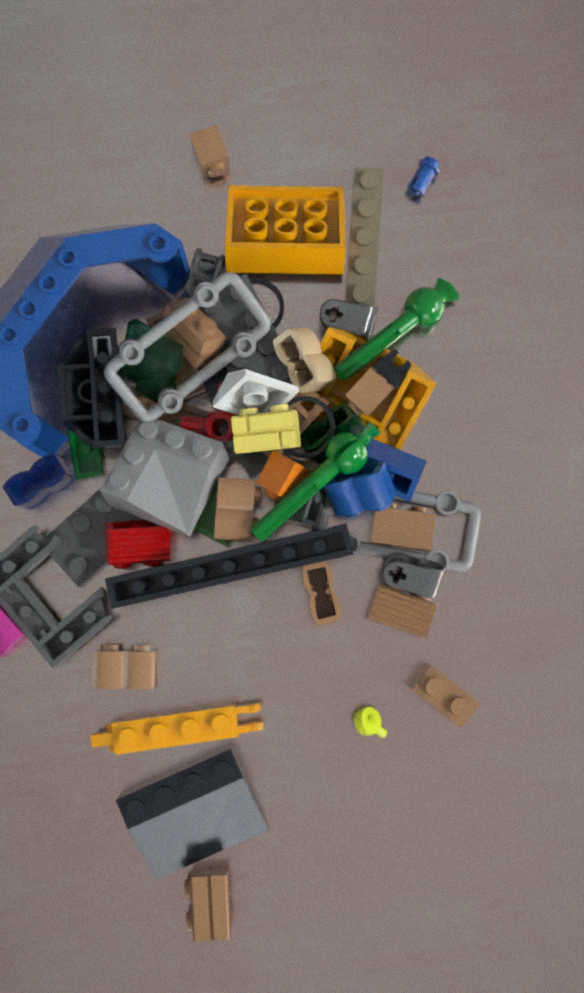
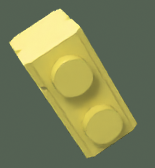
(266, 430)

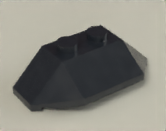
(86, 399)

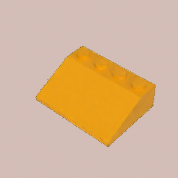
(285, 230)

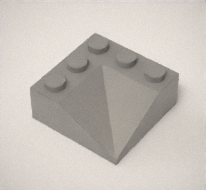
(165, 475)

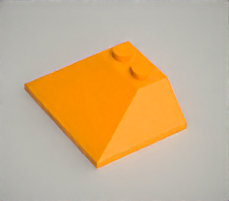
(398, 410)

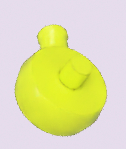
(368, 722)

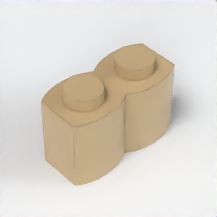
(302, 355)

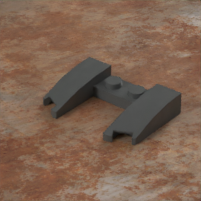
(52, 639)

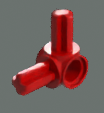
(209, 425)

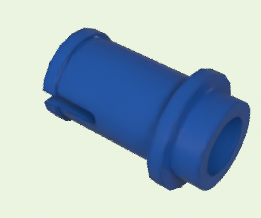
(424, 175)

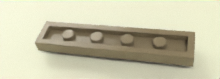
(364, 235)

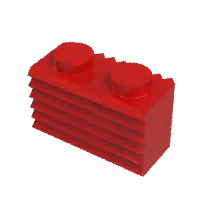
(135, 543)

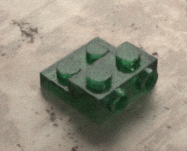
(158, 366)

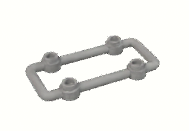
(205, 295)
(446, 504)

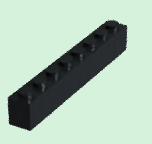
(229, 565)

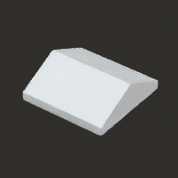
(252, 390)

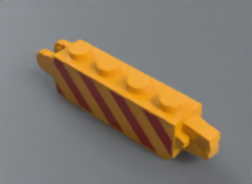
(176, 728)

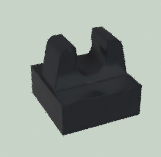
(392, 372)

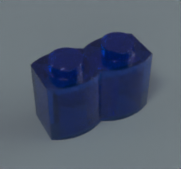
(32, 486)

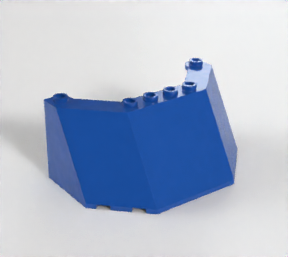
(42, 283)

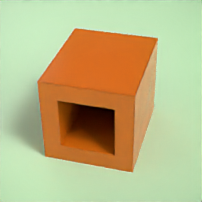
(281, 476)

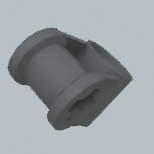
(204, 268)
(355, 316)
(416, 576)

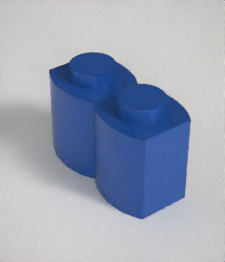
(364, 490)

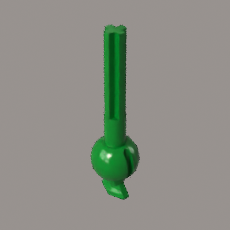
(422, 309)
(344, 454)

